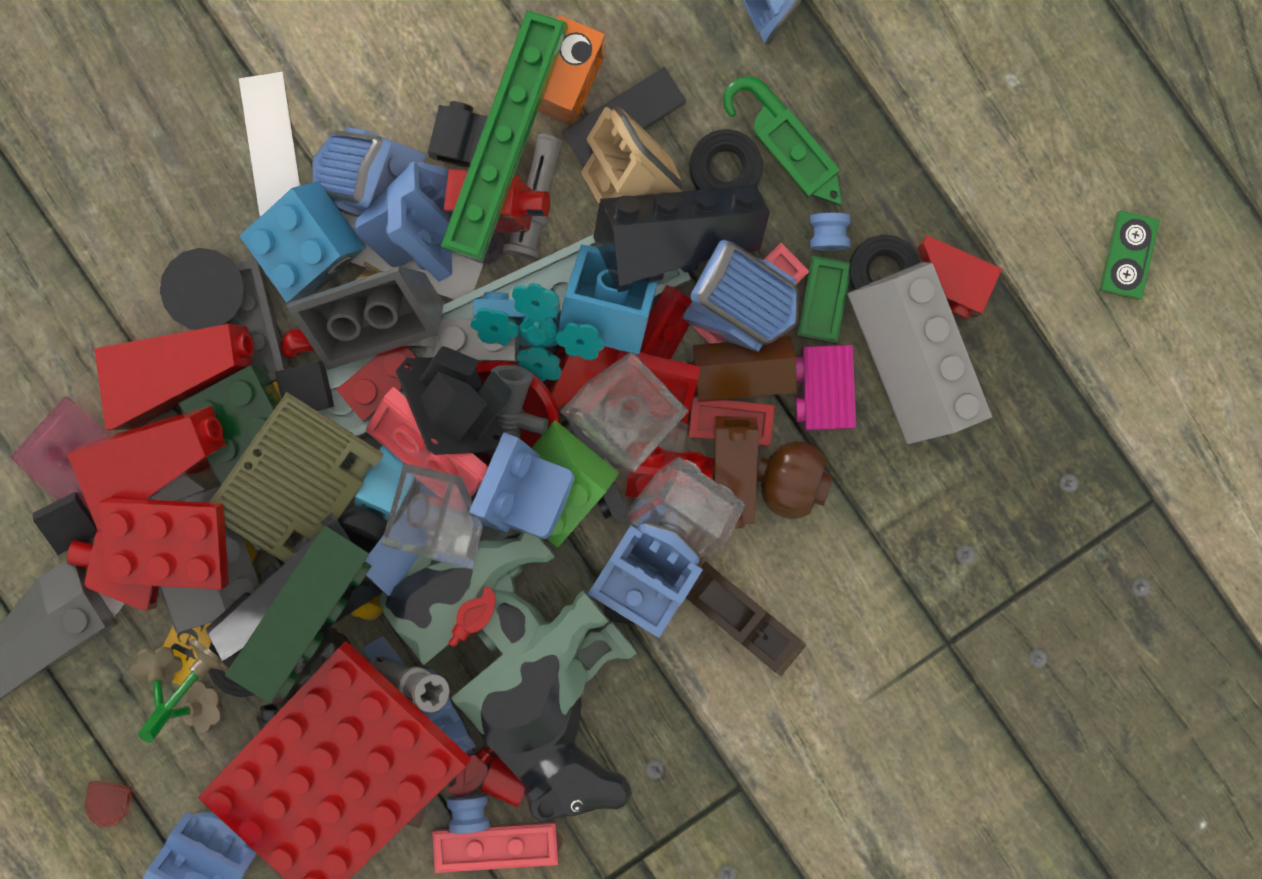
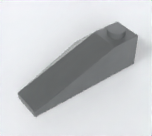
(49, 625)

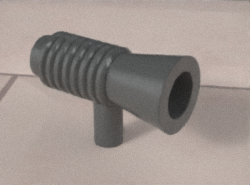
(512, 416)

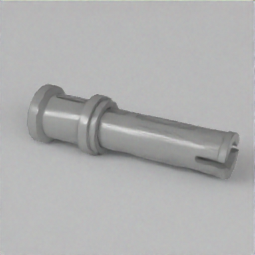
(539, 179)
(422, 688)

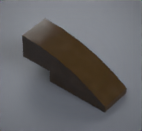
(745, 620)

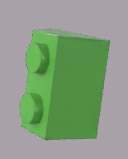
(591, 474)

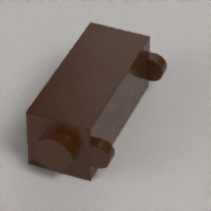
(739, 372)
(737, 460)

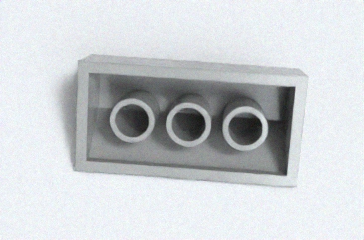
(919, 354)

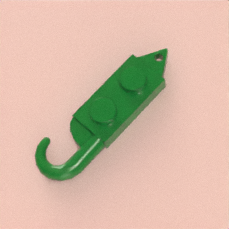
(788, 141)

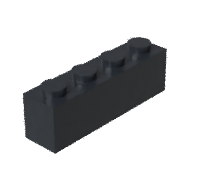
(675, 230)
(240, 620)

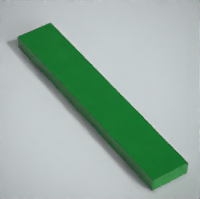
(504, 136)

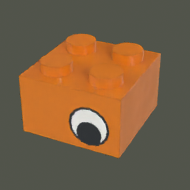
(573, 72)

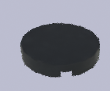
(202, 289)

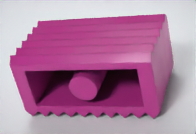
(826, 388)

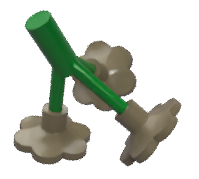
(199, 704)

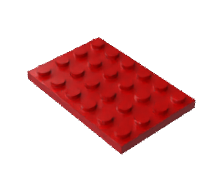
(334, 773)

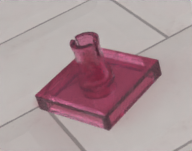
(46, 448)

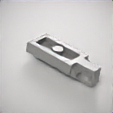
(459, 336)

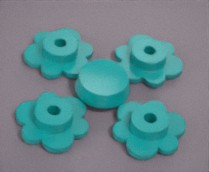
(538, 330)

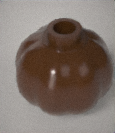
(794, 479)

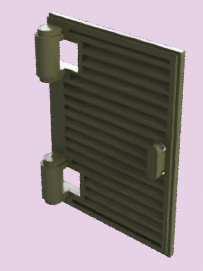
(293, 477)

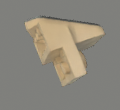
(627, 159)

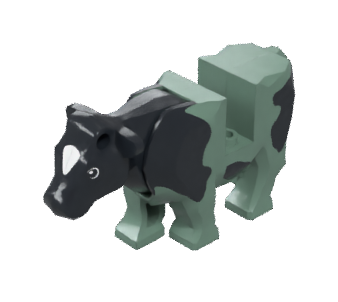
(532, 693)

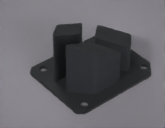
(453, 402)

